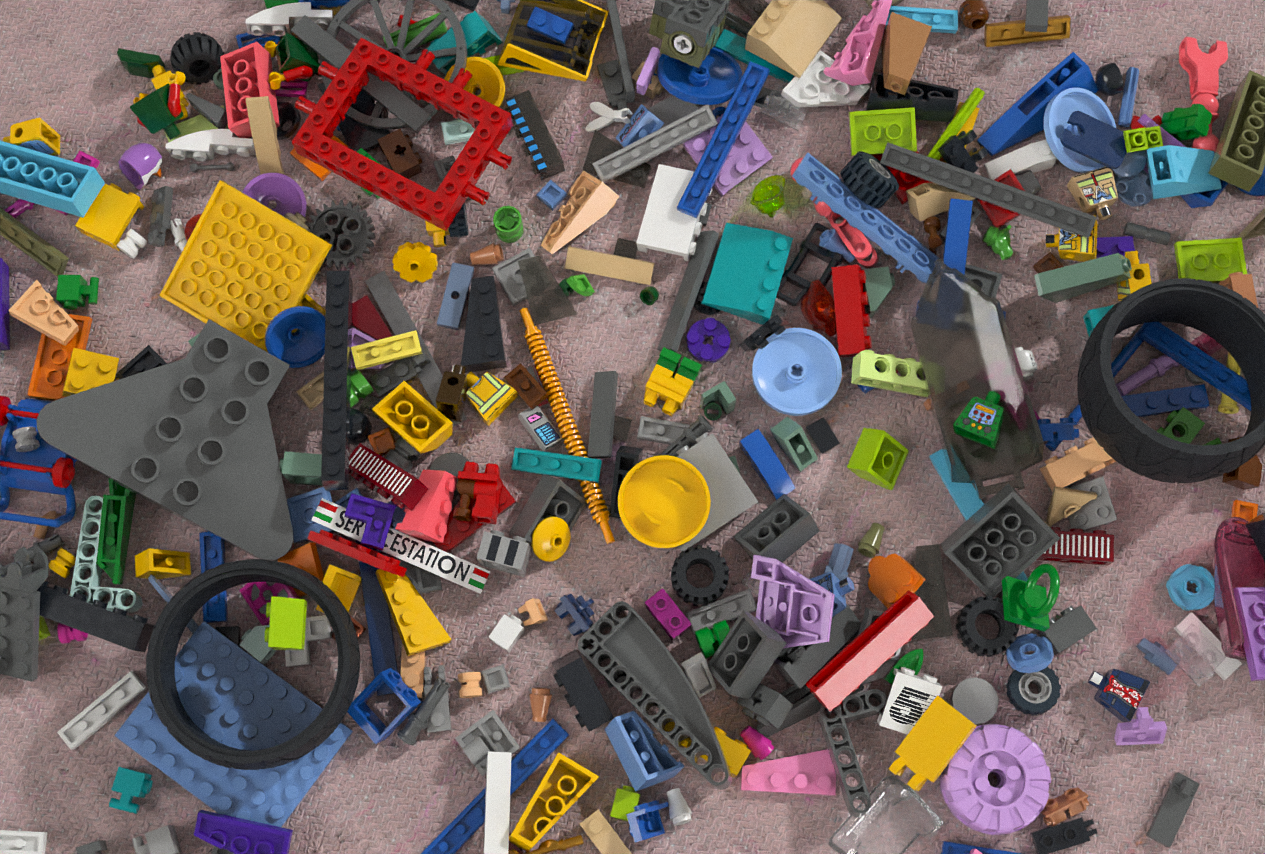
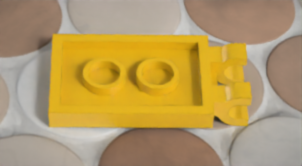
(932, 743)

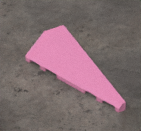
(859, 56)

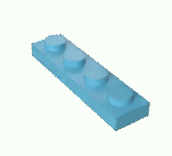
(941, 20)

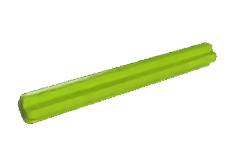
(958, 121)

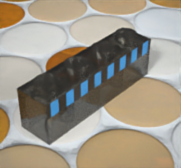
(535, 136)

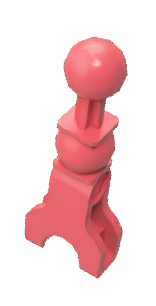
(1203, 81)
(851, 236)

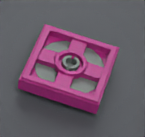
(259, 593)

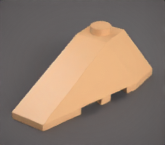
(587, 203)

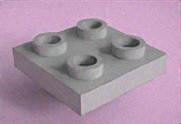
(486, 736)

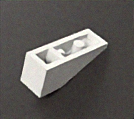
(1031, 157)

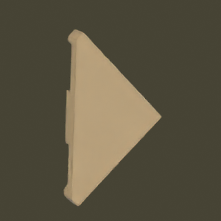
(1066, 502)

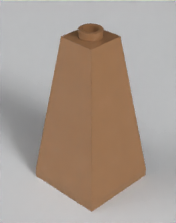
(902, 50)

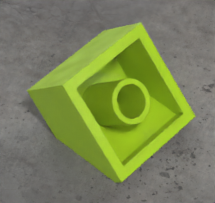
(878, 458)

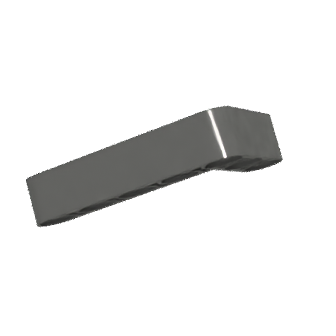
(846, 747)

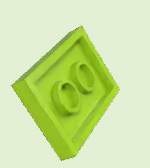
(875, 128)
(1210, 259)

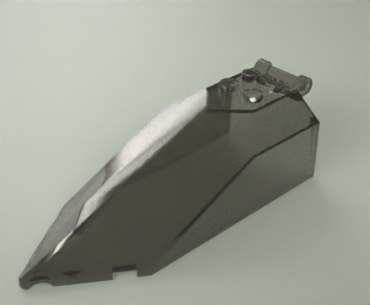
(963, 356)

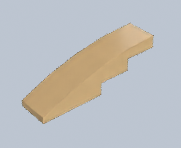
(264, 135)

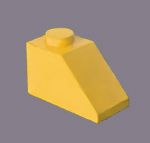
(162, 564)

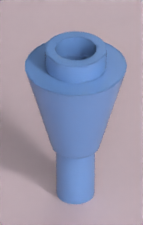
(830, 240)

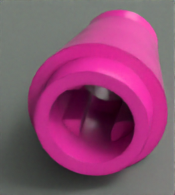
(756, 742)

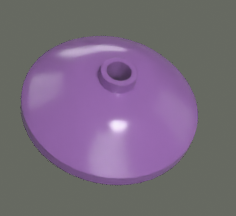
(279, 188)

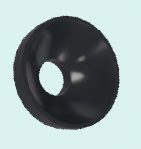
(286, 113)

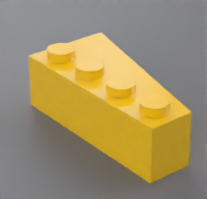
(734, 750)

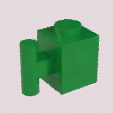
(74, 289)

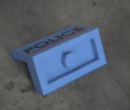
(641, 125)

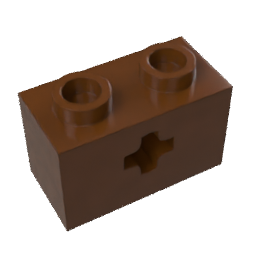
(395, 144)

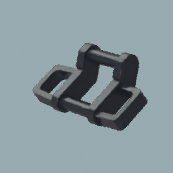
(833, 258)

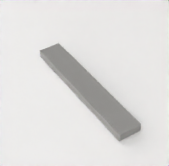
(655, 144)

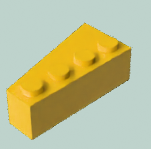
(556, 793)

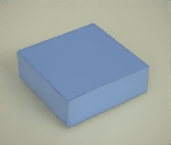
(551, 195)

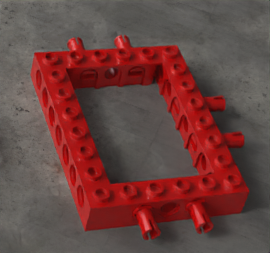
(438, 208)

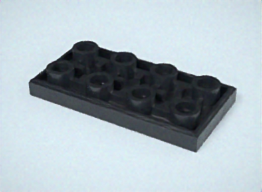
(358, 134)

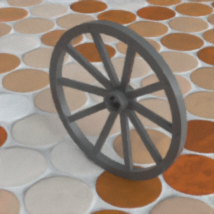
(446, 12)

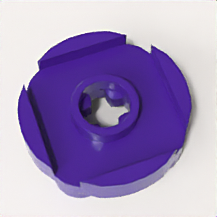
(711, 328)

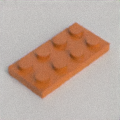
(53, 362)

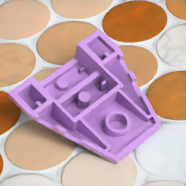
(792, 603)

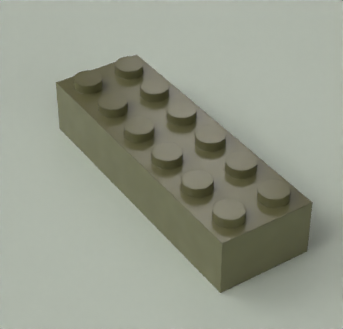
(1241, 147)

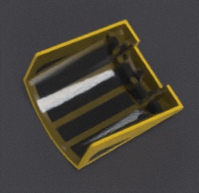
(540, 54)

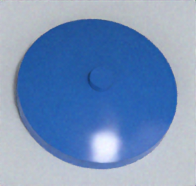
(707, 85)

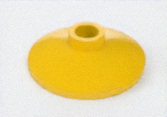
(544, 537)

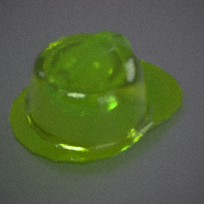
(769, 195)

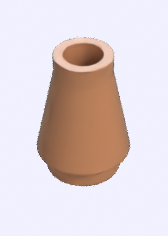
(488, 255)
(540, 702)

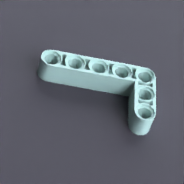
(85, 563)

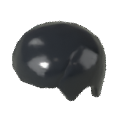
(1109, 80)
(359, 427)

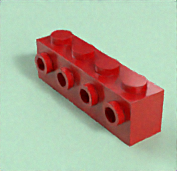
(850, 310)

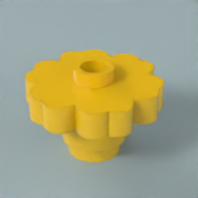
(415, 262)

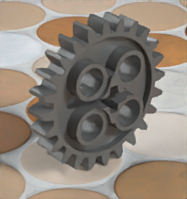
(359, 238)

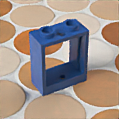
(368, 719)

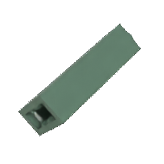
(1082, 277)

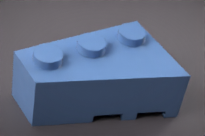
(640, 752)

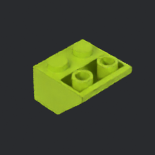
(286, 623)

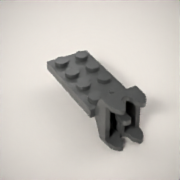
(21, 614)

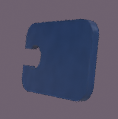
(1099, 140)

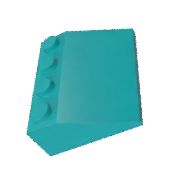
(747, 272)

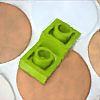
(1142, 139)

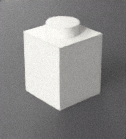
(507, 632)

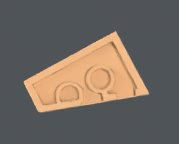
(42, 313)

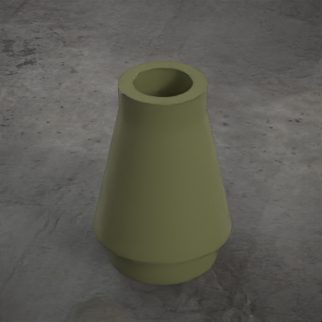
(871, 541)

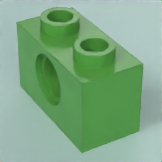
(1185, 423)

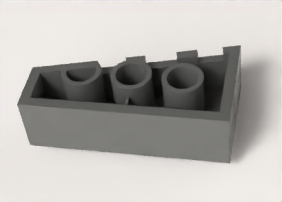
(802, 662)

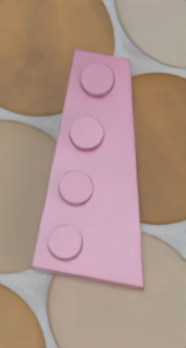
(795, 774)

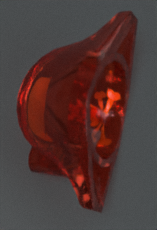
(819, 308)

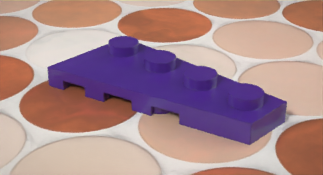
(242, 835)

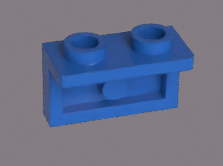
(646, 821)

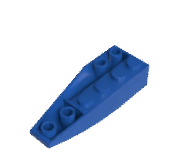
(1027, 114)

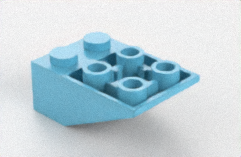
(1180, 171)

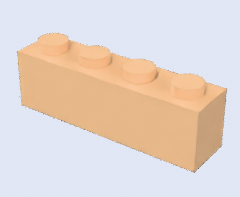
(1076, 464)

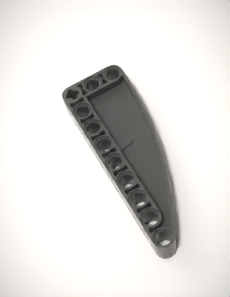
(652, 668)

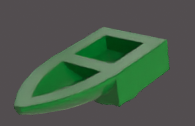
(911, 660)

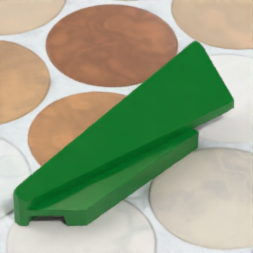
(115, 531)

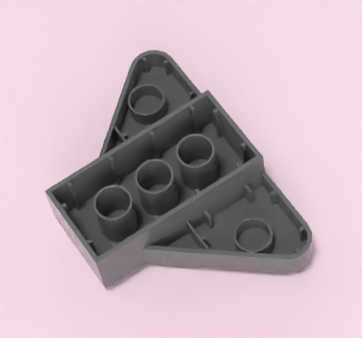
(189, 439)

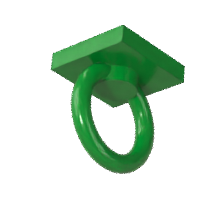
(1027, 602)

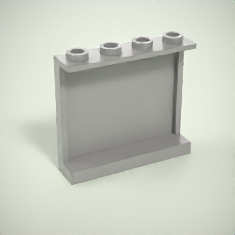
(726, 486)

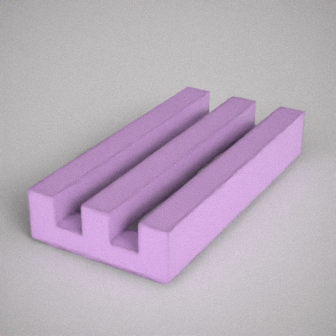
(648, 71)

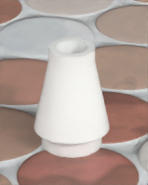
(678, 808)

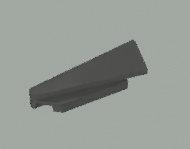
(804, 706)

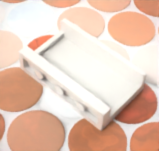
(665, 226)

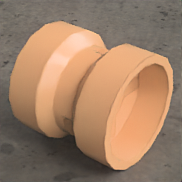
(470, 685)

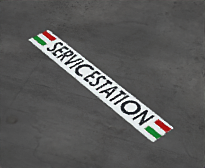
(406, 548)

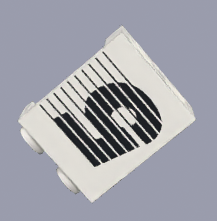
(908, 700)

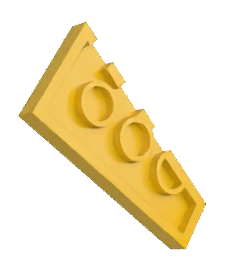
(411, 614)

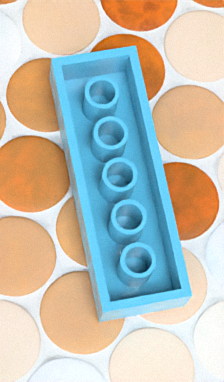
(48, 179)

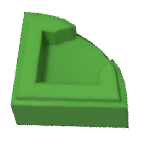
(580, 284)

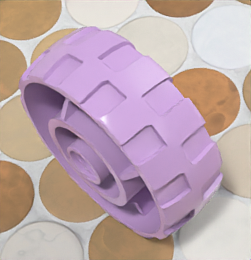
(1020, 785)

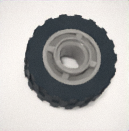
(1031, 703)

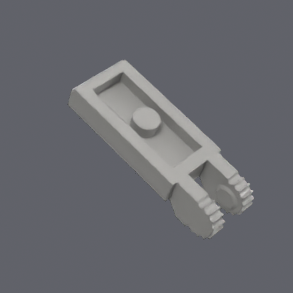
(440, 717)

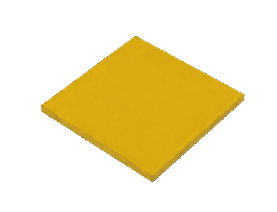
(244, 265)

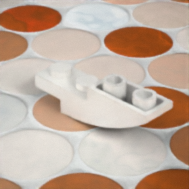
(284, 17)
(205, 143)

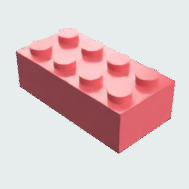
(246, 76)

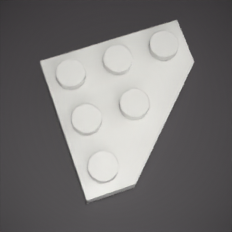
(817, 89)

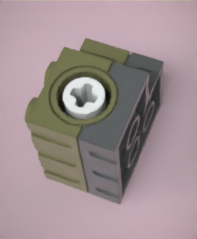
(688, 27)

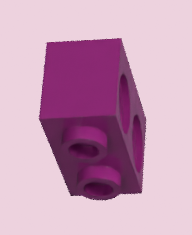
(668, 615)

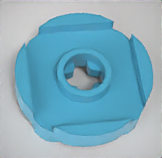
(1178, 586)

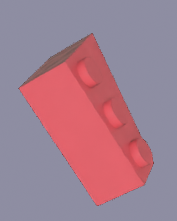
(431, 514)

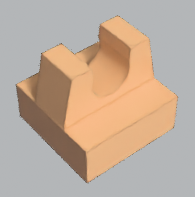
(535, 610)

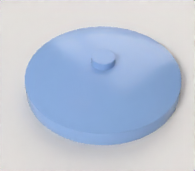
(1056, 119)
(797, 372)

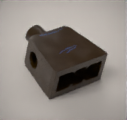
(451, 393)

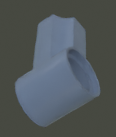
(839, 561)

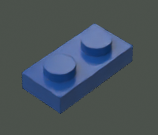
(550, 25)

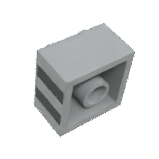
(504, 553)

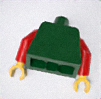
(294, 60)
(161, 107)

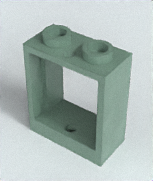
(302, 468)

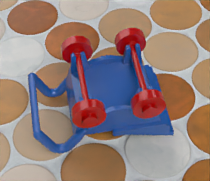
(34, 470)

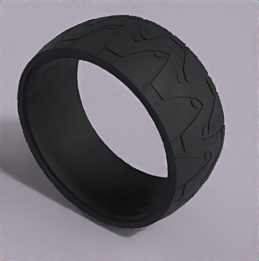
(1128, 440)
(165, 641)

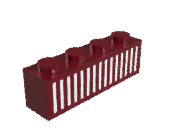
(386, 477)
(1081, 547)

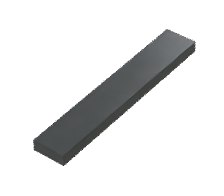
(621, 51)
(688, 291)

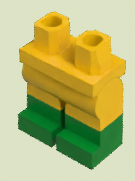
(669, 389)

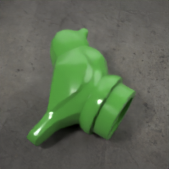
(999, 241)

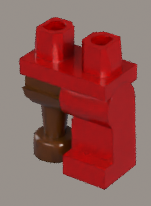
(480, 486)

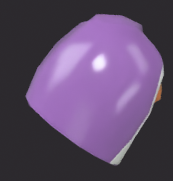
(140, 162)

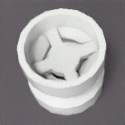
(131, 243)

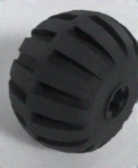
(196, 57)

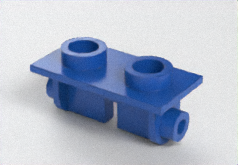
(1065, 429)

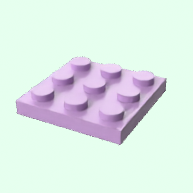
(744, 158)

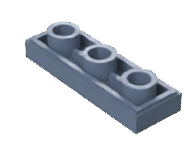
(457, 284)

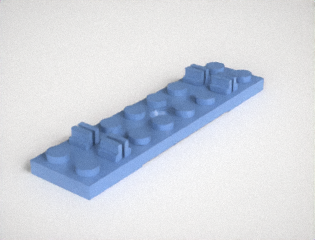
(869, 220)

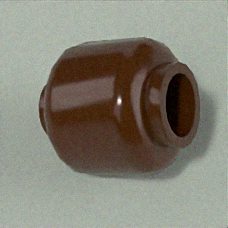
(974, 13)

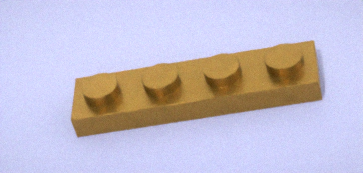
(1014, 32)

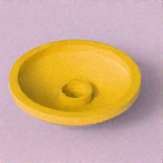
(485, 77)

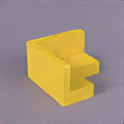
(343, 584)

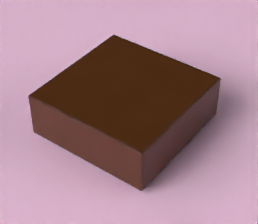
(1047, 263)

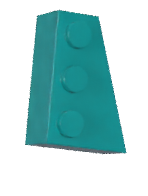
(478, 36)

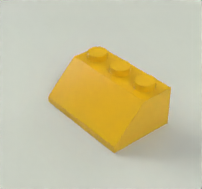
(414, 418)

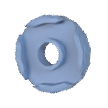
(1034, 662)

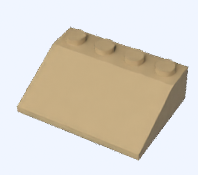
(792, 33)

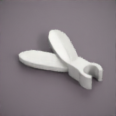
(607, 116)

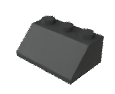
(548, 499)
(778, 530)
(745, 655)

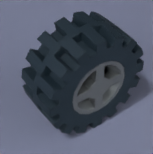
(459, 225)

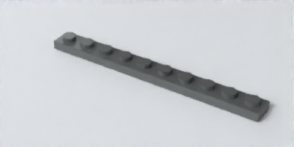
(988, 190)

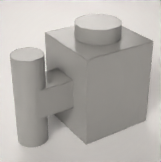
(159, 841)

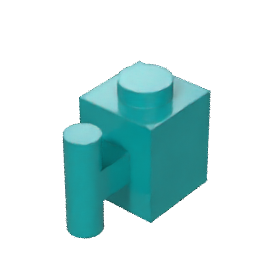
(130, 784)

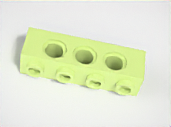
(865, 373)

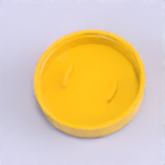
(664, 501)

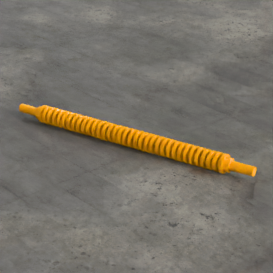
(565, 420)

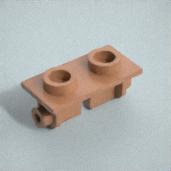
(1072, 800)

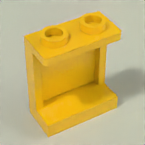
(109, 215)

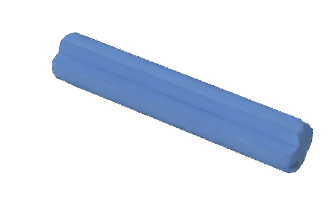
(1128, 97)

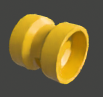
(62, 563)

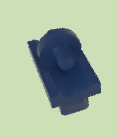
(579, 610)

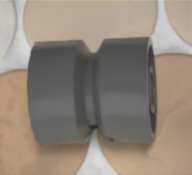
(403, 454)

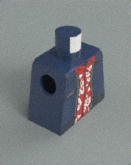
(1119, 692)

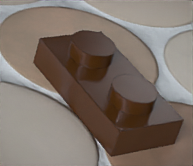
(526, 386)

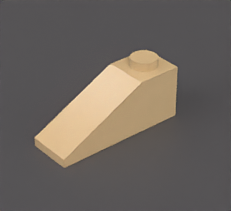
(603, 834)

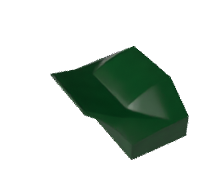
(138, 62)

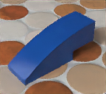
(766, 464)

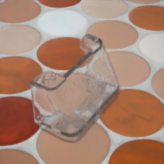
(890, 824)

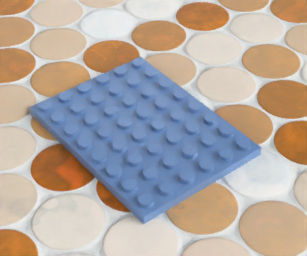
(241, 707)

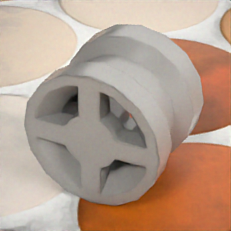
(25, 439)

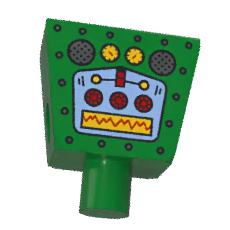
(981, 420)

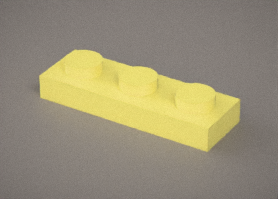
(386, 350)

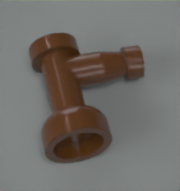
(932, 226)

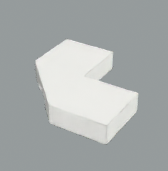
(316, 629)

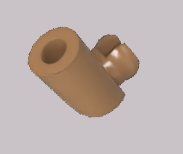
(40, 531)

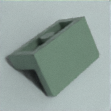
(721, 394)

